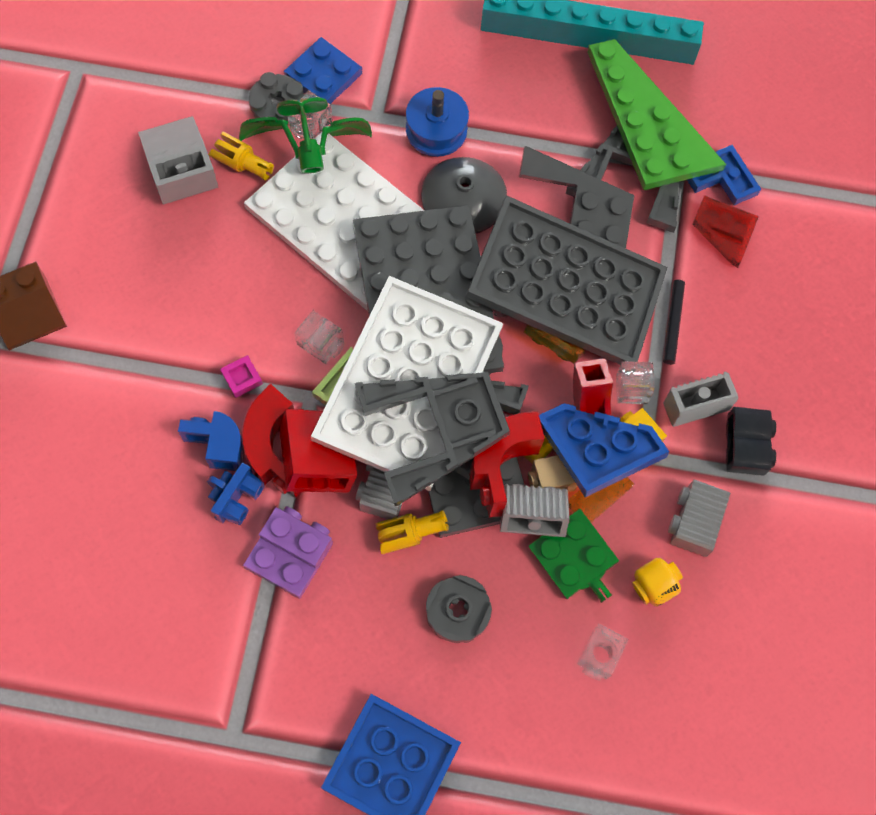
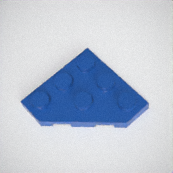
(599, 446)

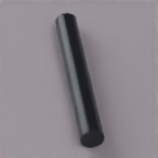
(674, 322)

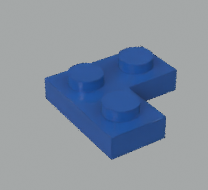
(734, 179)

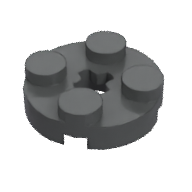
(270, 87)
(450, 592)

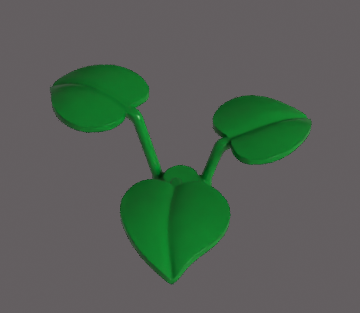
(309, 151)

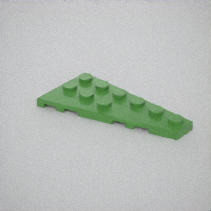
(653, 130)

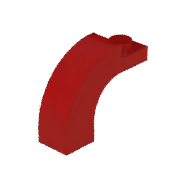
(592, 386)
(259, 434)
(485, 474)

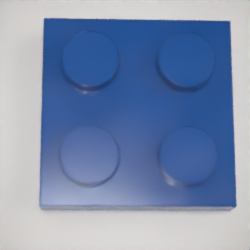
(324, 70)

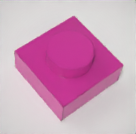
(241, 376)

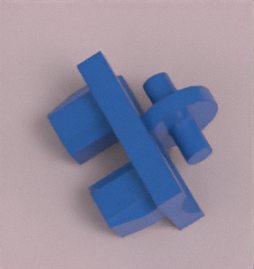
(232, 488)

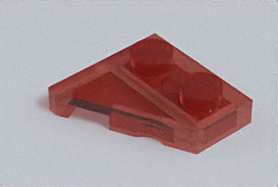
(725, 228)

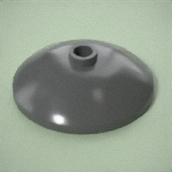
(484, 195)

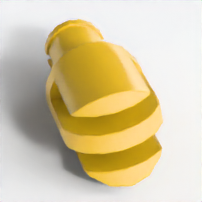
(240, 156)
(408, 530)

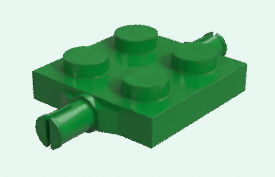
(577, 559)

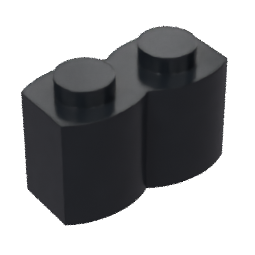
(749, 441)

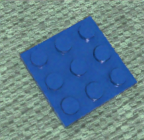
(390, 762)

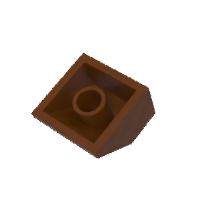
(27, 306)

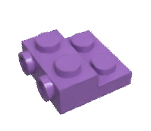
(289, 551)

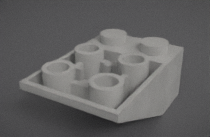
(178, 160)

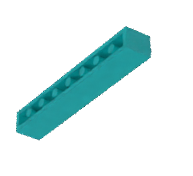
(589, 24)

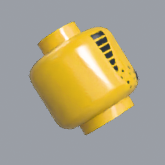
(657, 582)

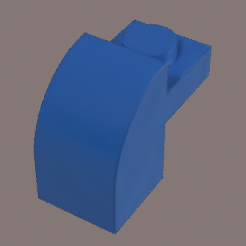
(223, 438)

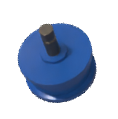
(437, 121)

